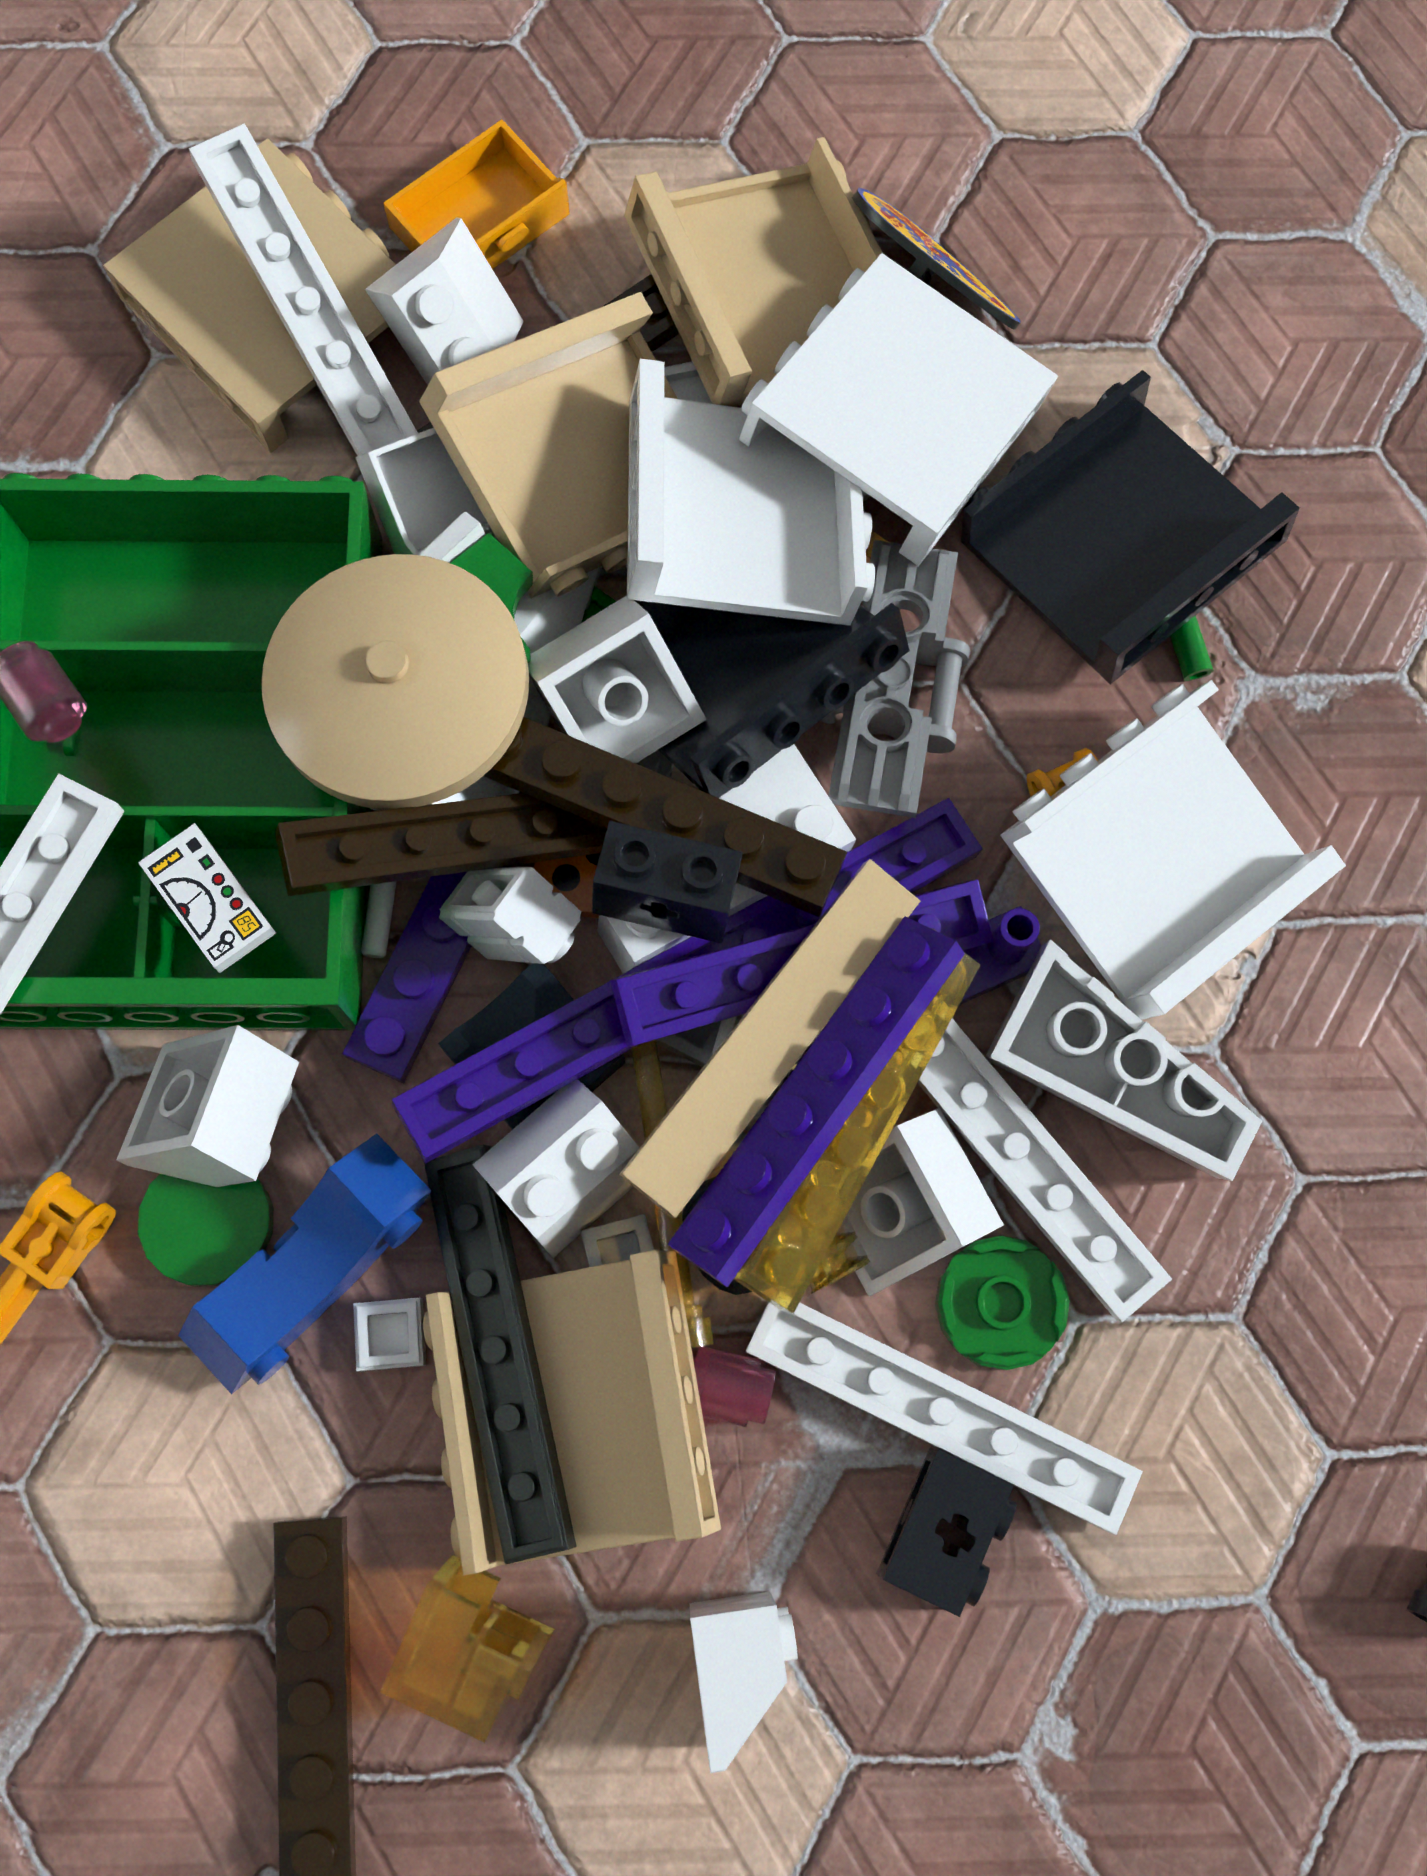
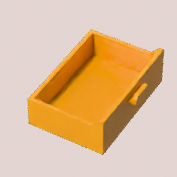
(492, 187)

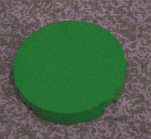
(203, 1230)
(1002, 1303)

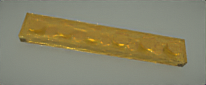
(810, 1220)

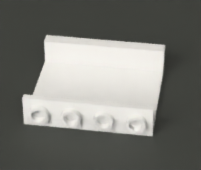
(902, 397)
(734, 521)
(1163, 855)

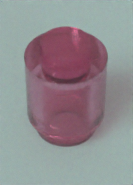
(39, 693)
(733, 1387)

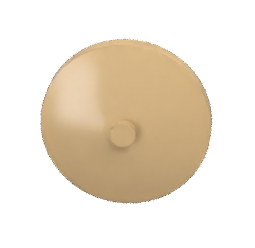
(395, 681)

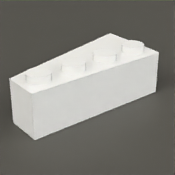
(778, 790)
(1104, 1059)

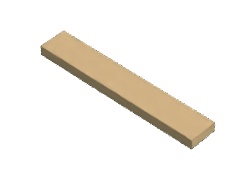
(768, 1040)

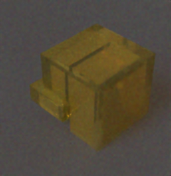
(464, 1653)

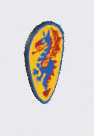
(931, 256)

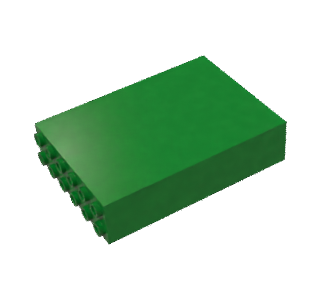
(163, 625)

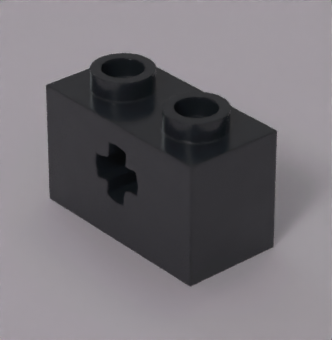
(665, 881)
(914, 1551)

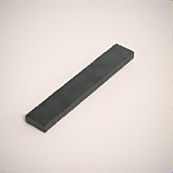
(499, 1360)

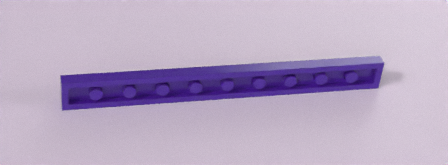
(589, 1030)

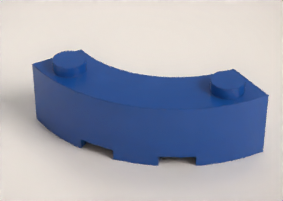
(337, 1235)

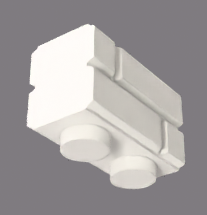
(512, 915)

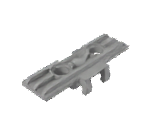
(890, 773)

